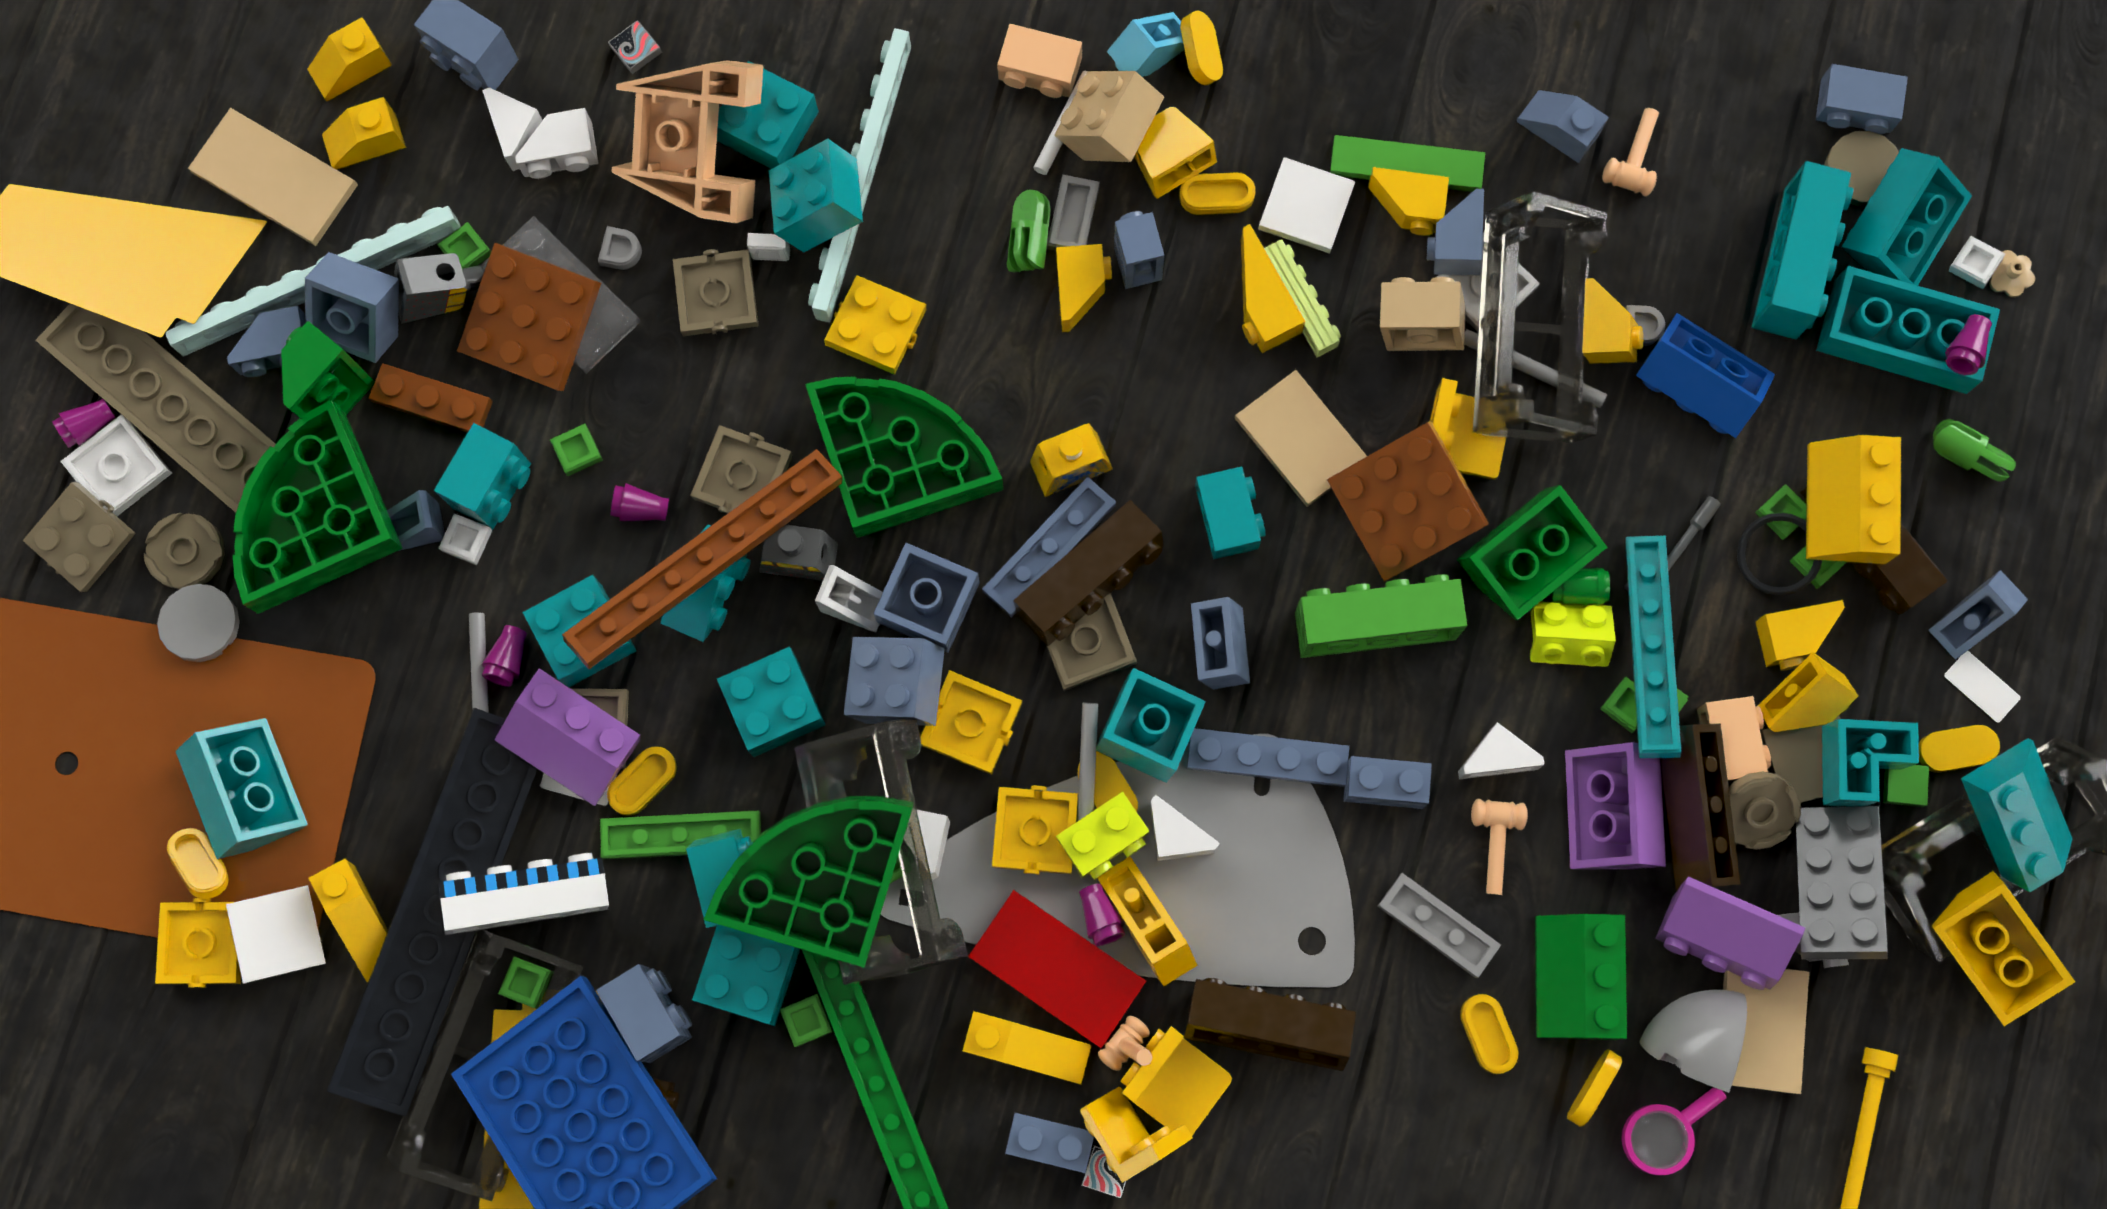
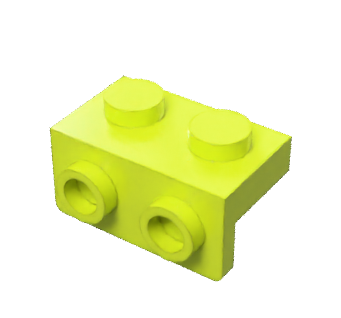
(1572, 634)
(1104, 835)

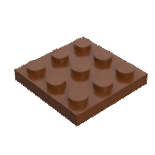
(529, 317)
(1407, 501)

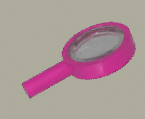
(1661, 1137)

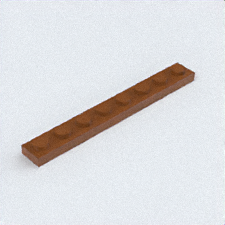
(701, 559)

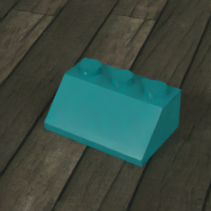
(1907, 217)
(240, 787)
(2020, 816)

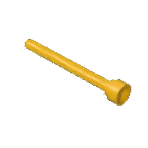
(1878, 1067)

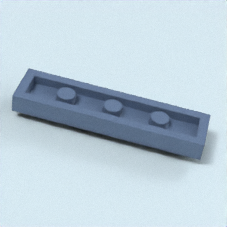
(1050, 543)
(1268, 757)

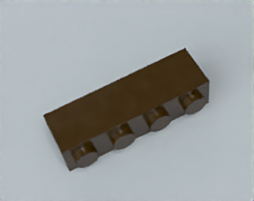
(1089, 573)
(1905, 578)
(1700, 809)
(1270, 1024)

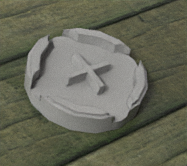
(198, 622)

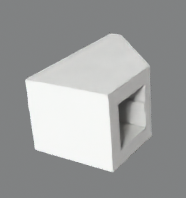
(558, 144)

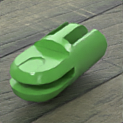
(1029, 232)
(1970, 448)

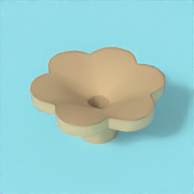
(2008, 279)

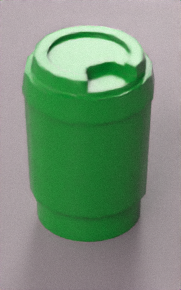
(1585, 587)

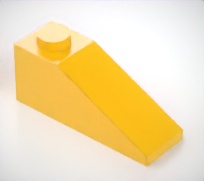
(1267, 305)
(351, 913)
(1148, 921)
(1026, 1047)

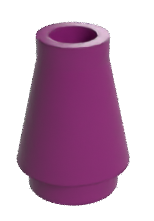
(1969, 347)
(82, 422)
(637, 504)
(505, 657)
(1101, 917)

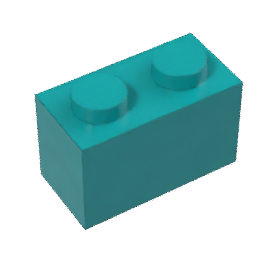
(1229, 512)

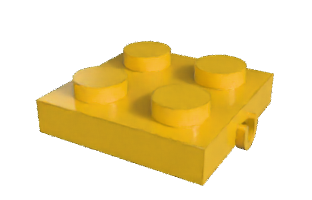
(875, 324)
(971, 722)
(1028, 829)
(196, 945)

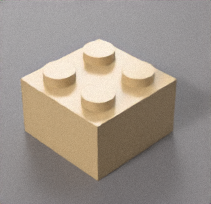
(1109, 116)
(1422, 314)

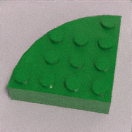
(898, 451)
(308, 513)
(817, 877)

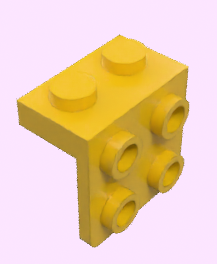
(1177, 1084)

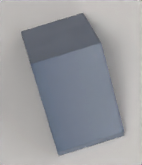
(417, 520)

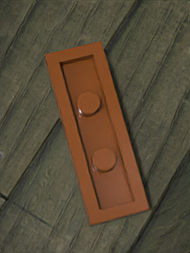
(429, 399)

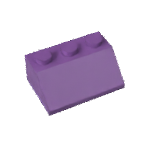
(567, 737)
(1614, 808)
(1729, 934)

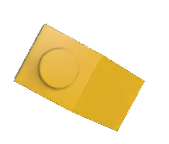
(347, 59)
(363, 134)
(1411, 198)
(1080, 280)
(1608, 328)
(1796, 633)
(1808, 696)

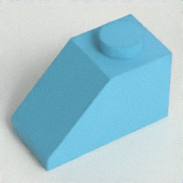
(1148, 44)

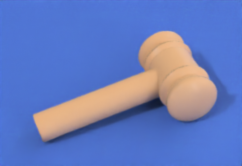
(1630, 174)
(1499, 818)
(1126, 1044)

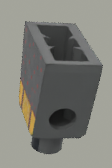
(433, 285)
(797, 553)

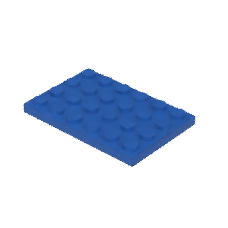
(581, 1112)

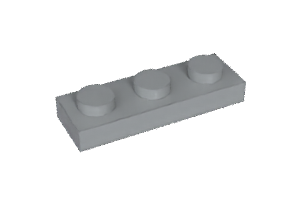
(1439, 925)

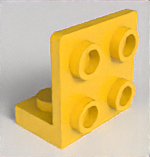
(1453, 421)
(1125, 1138)

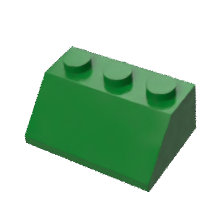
(319, 372)
(1532, 552)
(1581, 976)

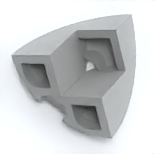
(1701, 1035)

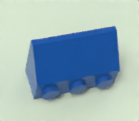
(1706, 376)

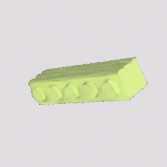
(1317, 328)

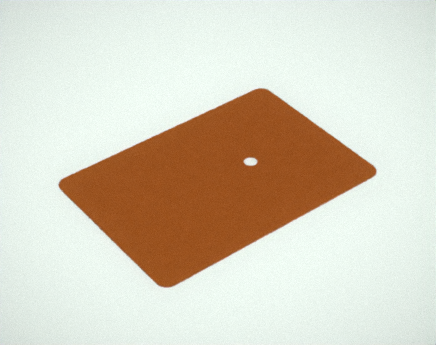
(123, 703)

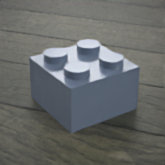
(466, 43)
(353, 306)
(926, 597)
(894, 680)
(645, 1012)

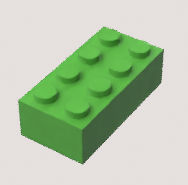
(1380, 616)

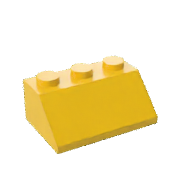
(1854, 499)
(2001, 949)

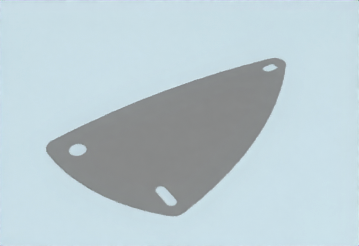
(1234, 907)

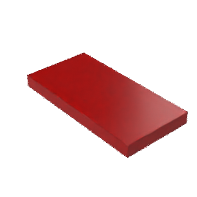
(1057, 968)

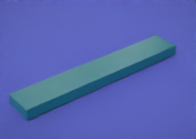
(1652, 647)

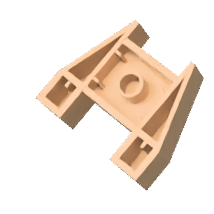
(679, 137)

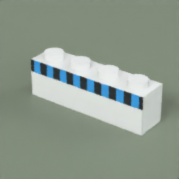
(523, 895)

